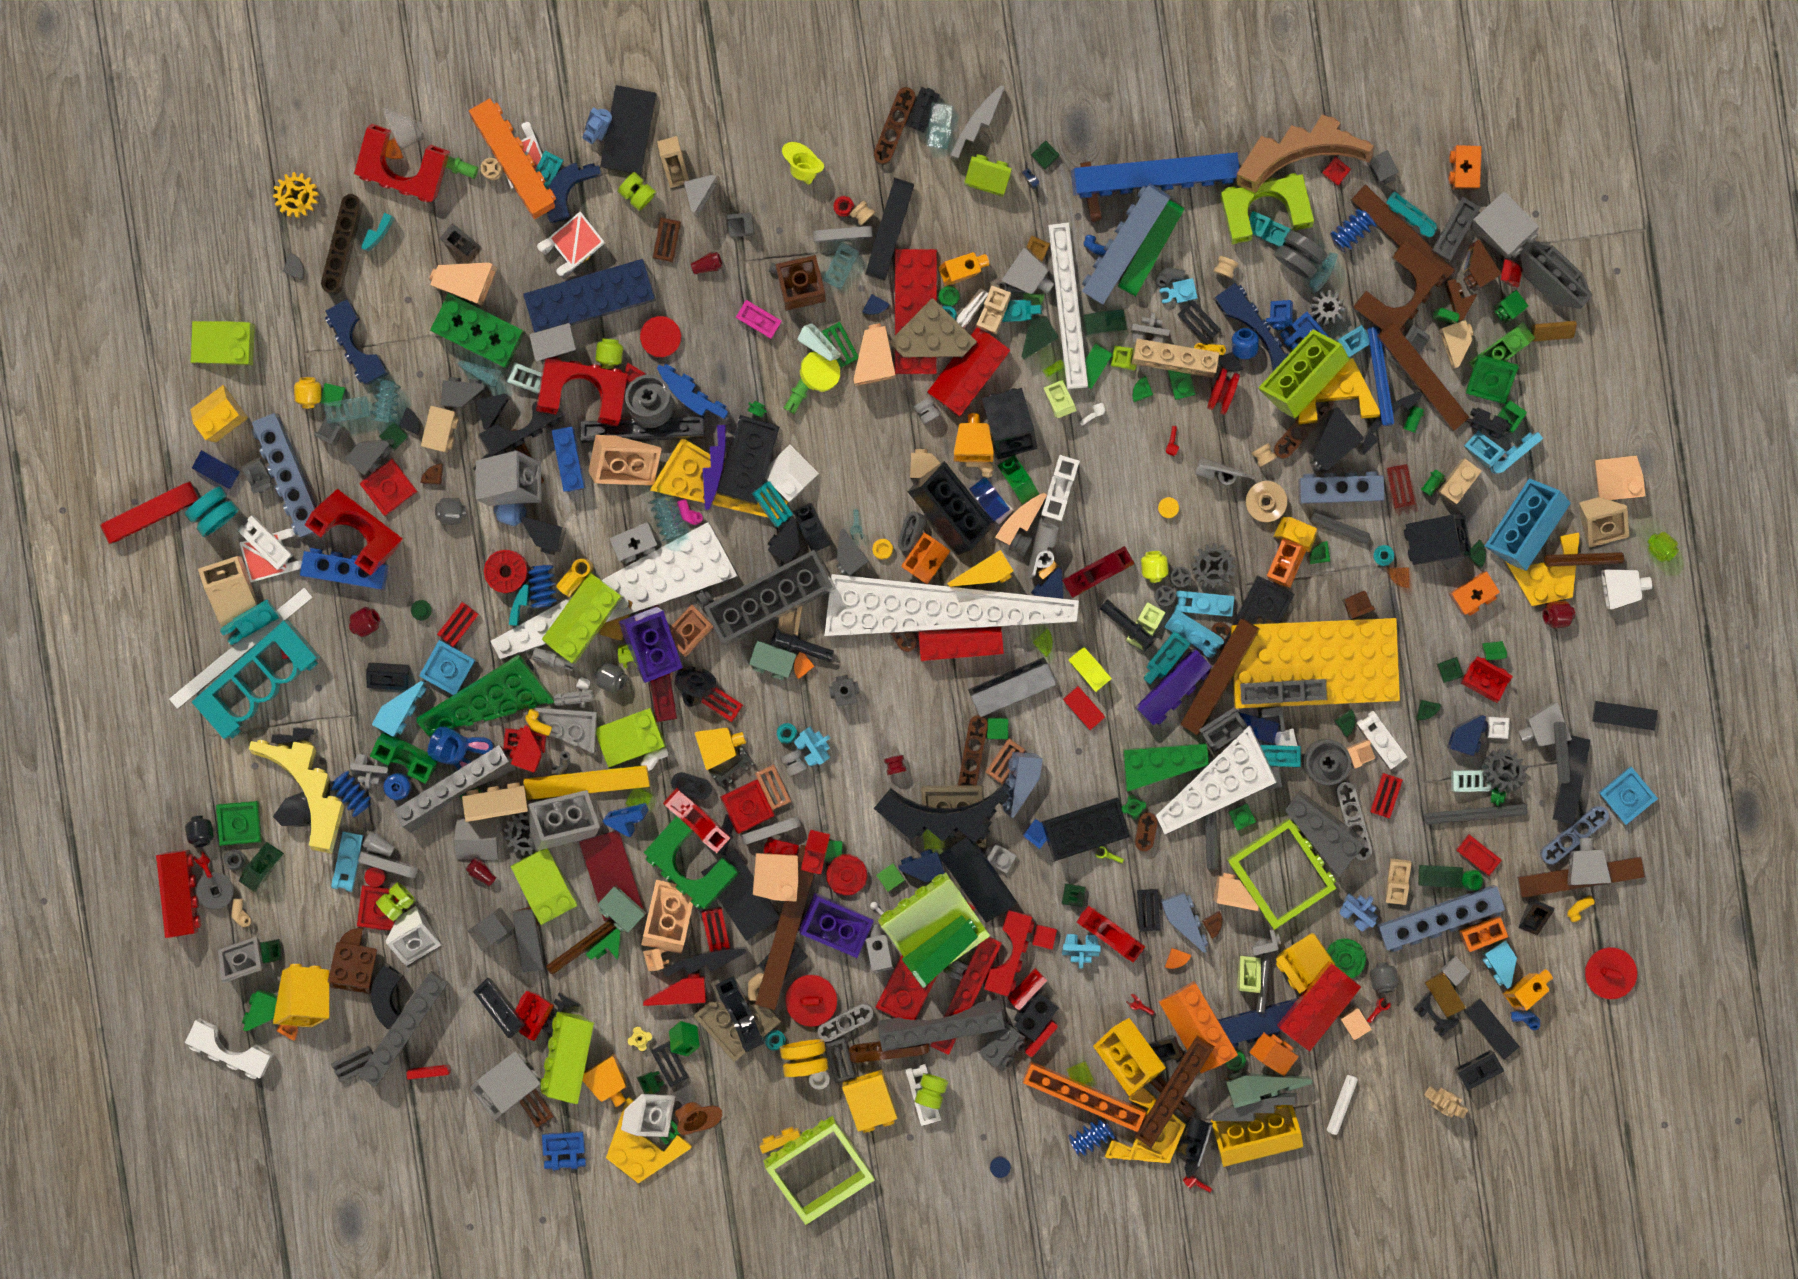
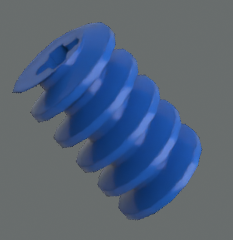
(1352, 229)
(542, 586)
(350, 793)
(1091, 1137)

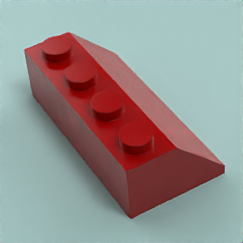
(967, 376)
(960, 643)
(177, 893)
(1319, 1006)

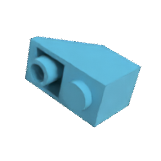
(1502, 961)

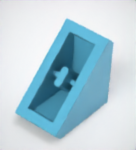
(1354, 340)
(1484, 449)

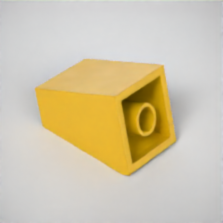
(217, 415)
(302, 996)
(870, 1101)

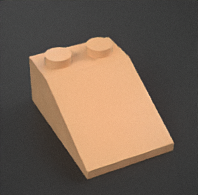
(623, 461)
(667, 918)

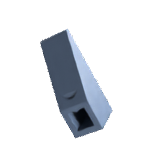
(1023, 776)
(1180, 916)

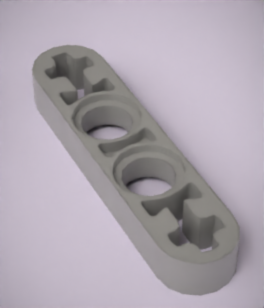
(1355, 820)

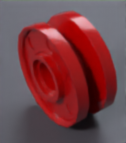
(1223, 391)
(494, 566)

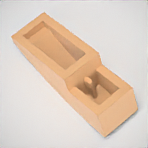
(1020, 519)

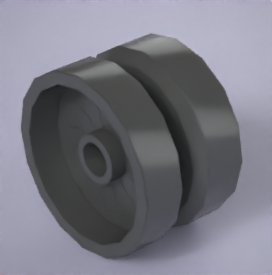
(1300, 254)
(649, 401)
(1337, 768)

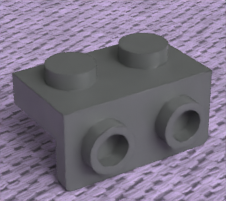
(1003, 1046)

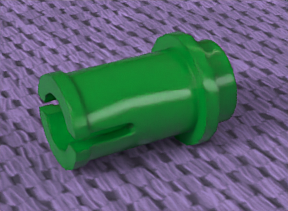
(1413, 419)
(1433, 482)

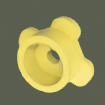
(638, 1032)

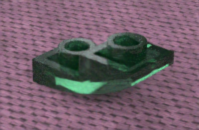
(1440, 876)

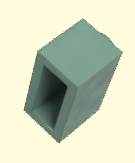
(773, 660)
(621, 909)

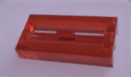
(1401, 489)

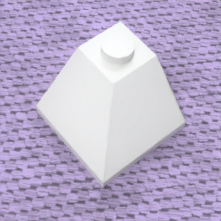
(790, 473)
(412, 936)
(649, 1115)

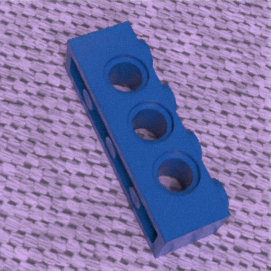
(311, 568)

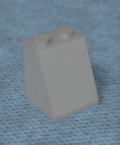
(1505, 226)
(508, 479)
(505, 1085)

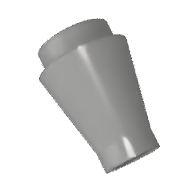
(377, 844)

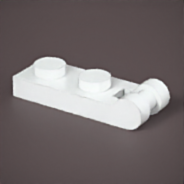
(265, 542)
(1382, 740)
(926, 1114)

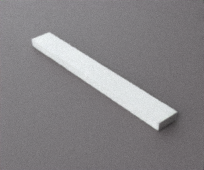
(1068, 306)

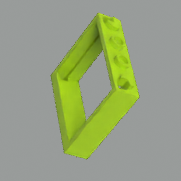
(1316, 861)
(834, 1195)

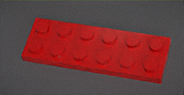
(913, 290)

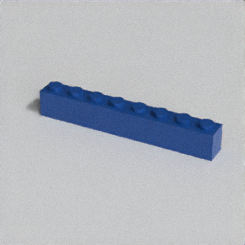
(1160, 173)

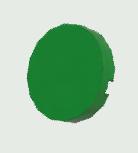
(1347, 956)

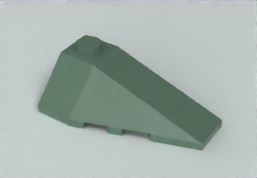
(1249, 1087)

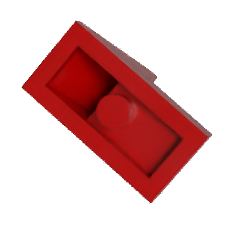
(815, 852)

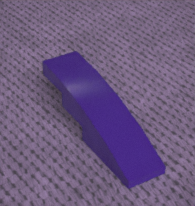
(713, 474)

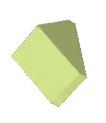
(1249, 974)

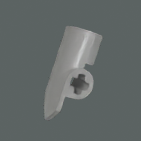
(1207, 468)
(1044, 538)

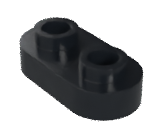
(691, 786)

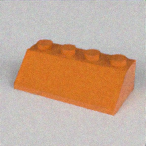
(1193, 1017)

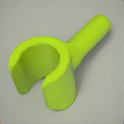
(1110, 856)

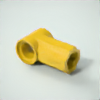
(574, 578)

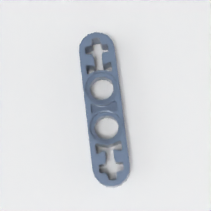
(1573, 833)

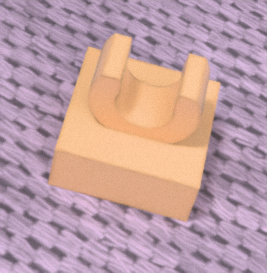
(654, 960)

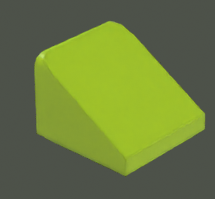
(1123, 358)

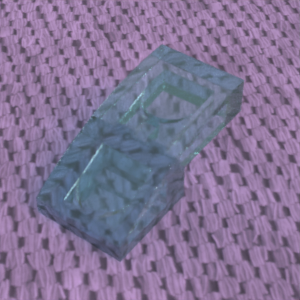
(938, 125)

